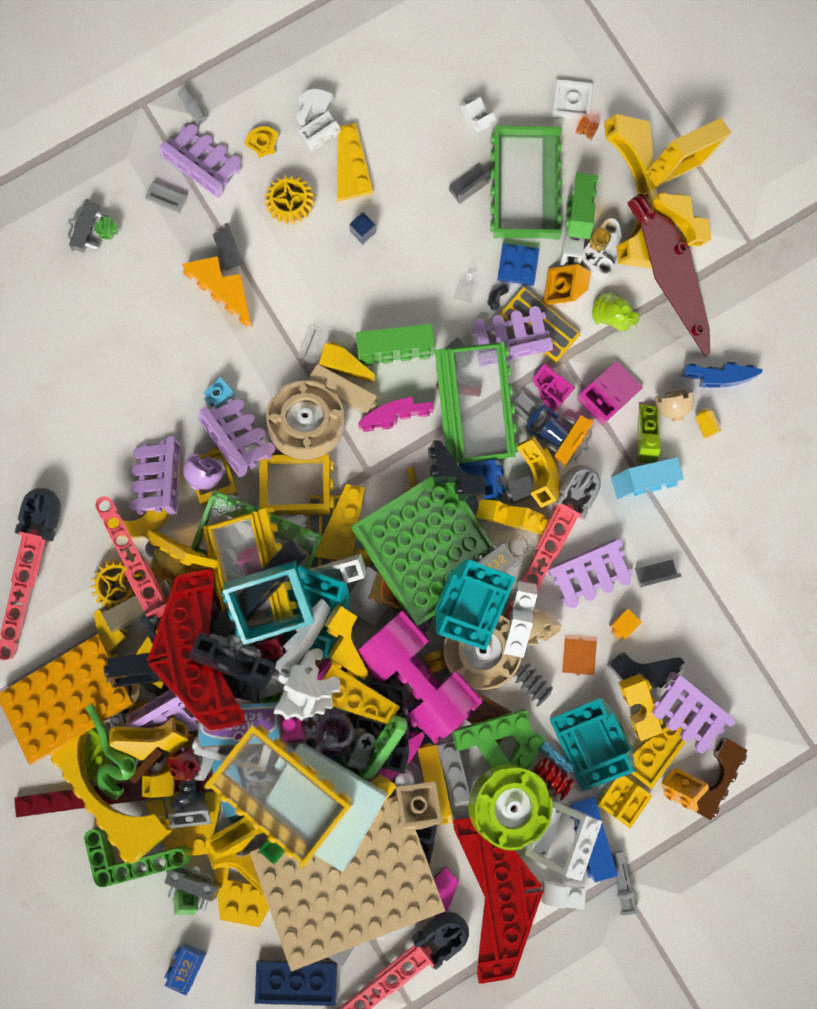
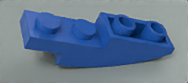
(728, 375)

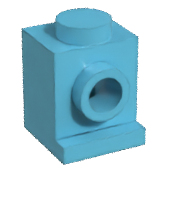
(225, 393)

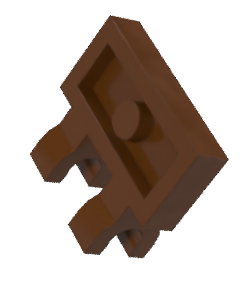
(143, 769)

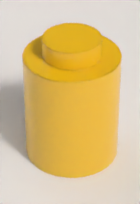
(707, 423)

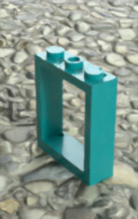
(277, 627)

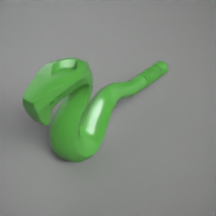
(107, 771)

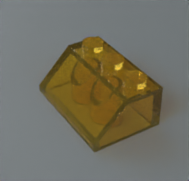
(169, 568)

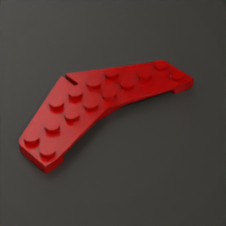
(194, 684)
(507, 907)

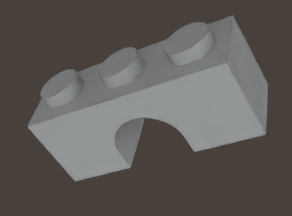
(453, 772)

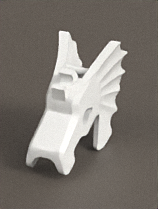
(302, 691)

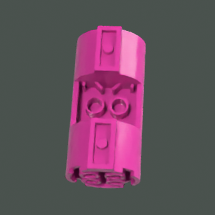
(442, 703)

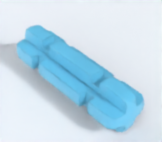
(556, 758)

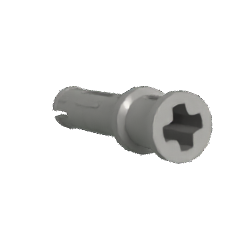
(625, 892)

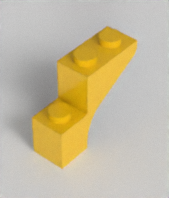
(679, 209)
(512, 516)
(112, 640)
(344, 652)
(142, 741)
(162, 783)
(232, 839)
(242, 864)

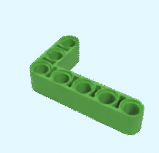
(134, 870)

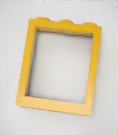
(688, 152)
(296, 509)

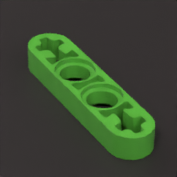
(384, 745)

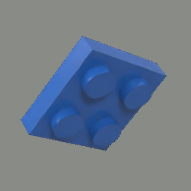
(518, 264)

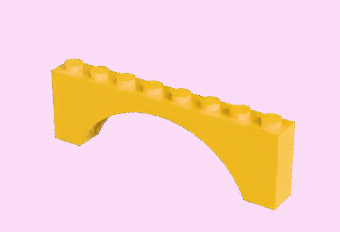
(634, 143)
(129, 833)

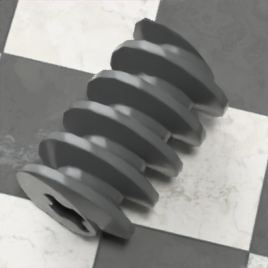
(533, 683)

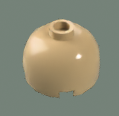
(675, 404)
(544, 626)

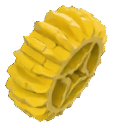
(281, 200)
(102, 576)

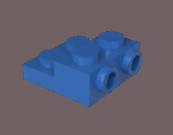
(491, 471)

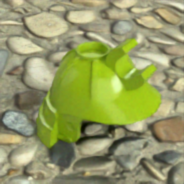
(614, 311)

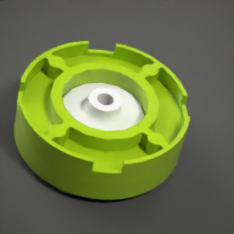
(510, 806)

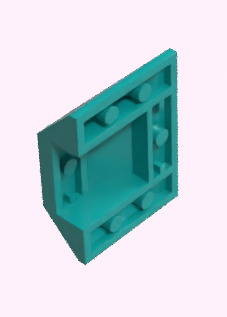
(320, 587)
(472, 603)
(594, 743)

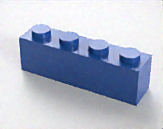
(601, 861)

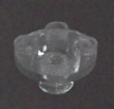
(520, 545)

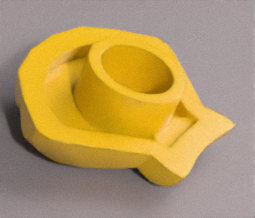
(262, 140)

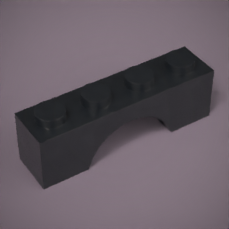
(248, 669)

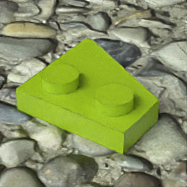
(94, 755)

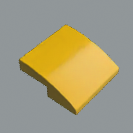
(624, 800)

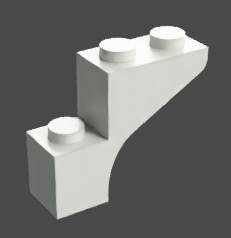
(521, 619)

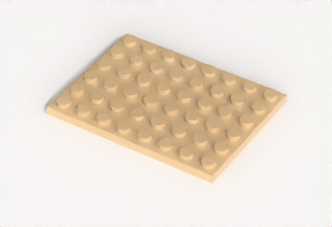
(330, 910)

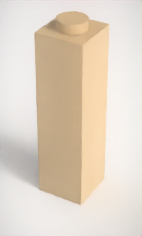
(346, 391)

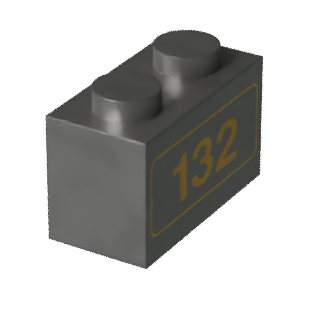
(497, 557)

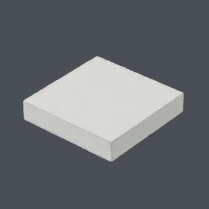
(572, 99)

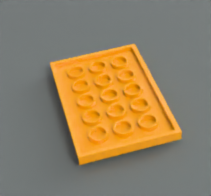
(51, 703)

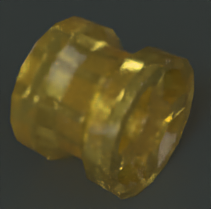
(600, 235)

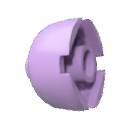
(202, 472)

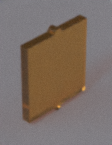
(579, 656)

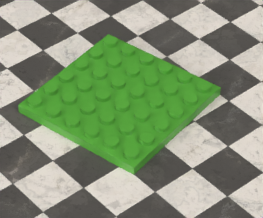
(420, 542)

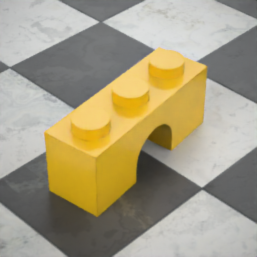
(636, 691)

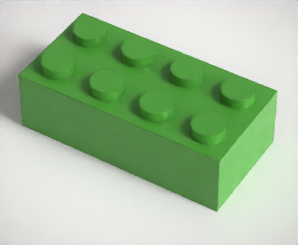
(395, 344)

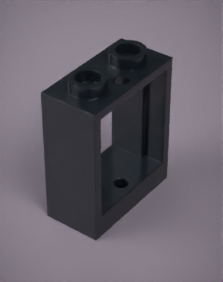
(130, 670)

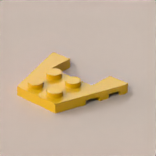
(190, 836)
(239, 900)

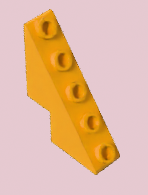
(225, 289)

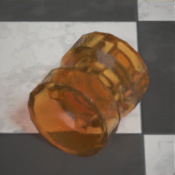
(587, 127)

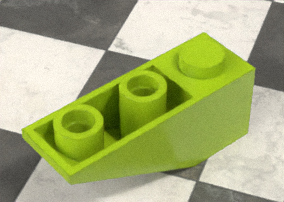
(648, 434)

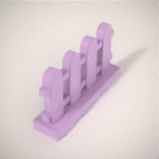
(190, 159)
(523, 347)
(231, 447)
(168, 477)
(598, 565)
(687, 704)
(158, 713)

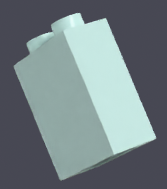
(366, 802)

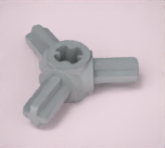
(236, 645)

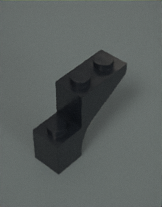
(446, 470)
(655, 672)

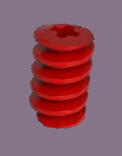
(554, 778)

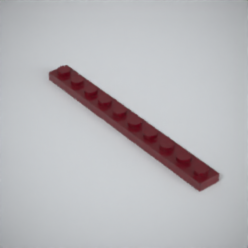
(67, 800)

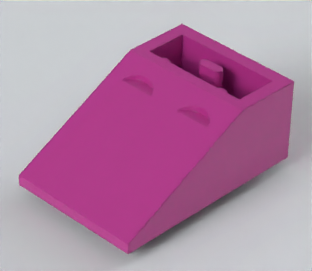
(609, 393)

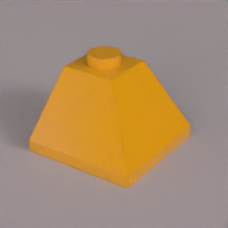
(566, 284)

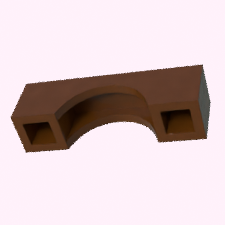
(729, 757)

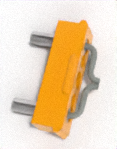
(576, 436)

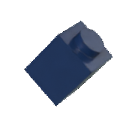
(362, 228)

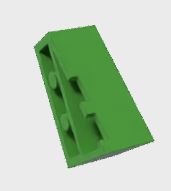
(581, 206)

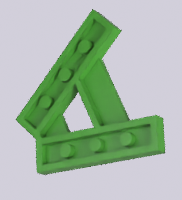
(486, 732)

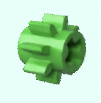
(106, 228)

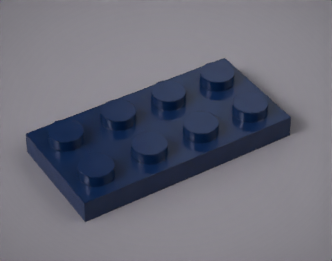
(308, 985)

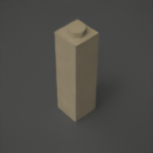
(131, 609)

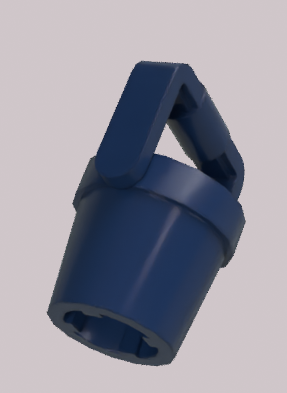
(552, 430)

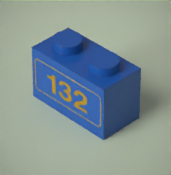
(185, 969)

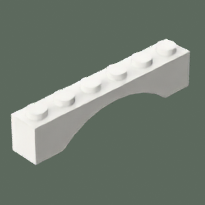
(345, 570)

